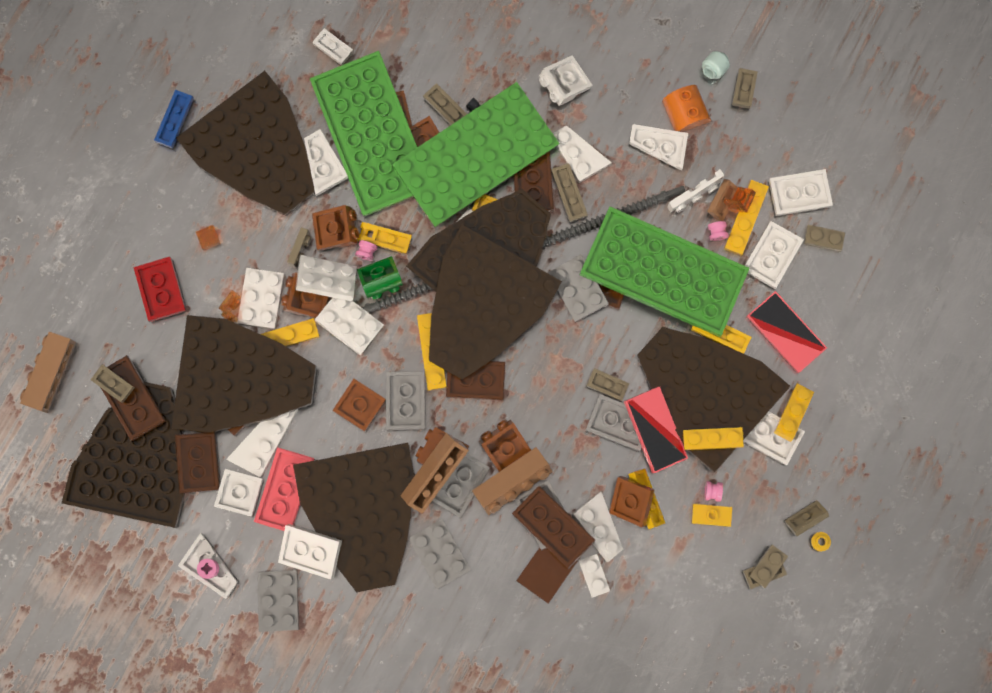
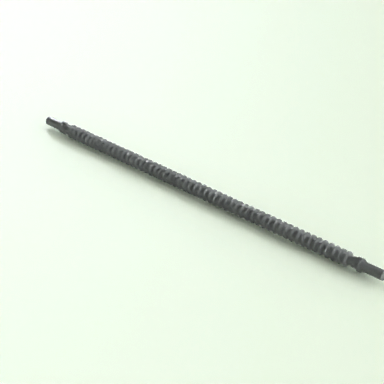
(662, 197)

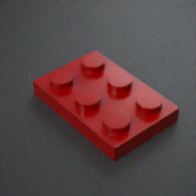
(159, 289)

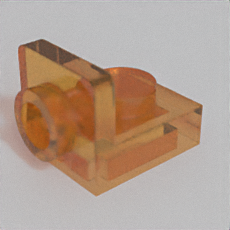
(741, 200)
(230, 303)

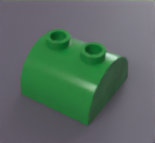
(379, 278)

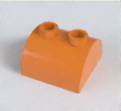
(686, 108)

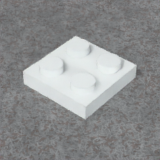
(238, 492)

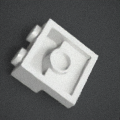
(564, 80)

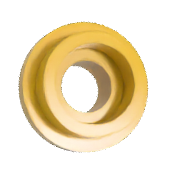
(814, 541)

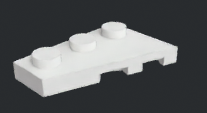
(598, 523)

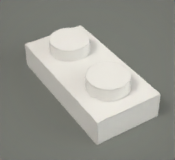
(333, 47)
(594, 575)

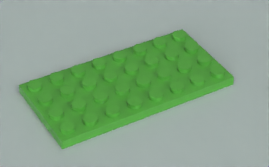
(366, 129)
(475, 154)
(664, 271)

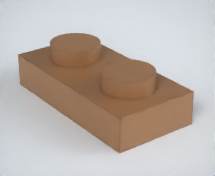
(718, 208)

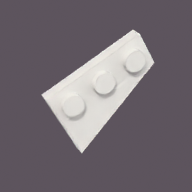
(660, 143)
(580, 155)
(323, 162)
(703, 187)
(201, 549)

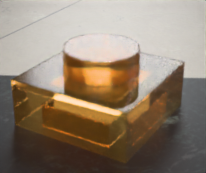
(208, 237)

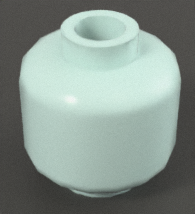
(715, 65)

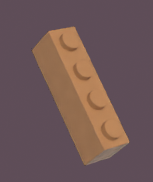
(47, 372)
(434, 473)
(512, 481)

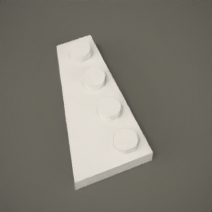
(261, 444)

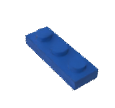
(174, 119)

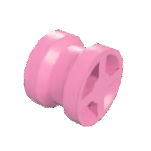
(718, 231)
(366, 250)
(713, 491)
(212, 568)

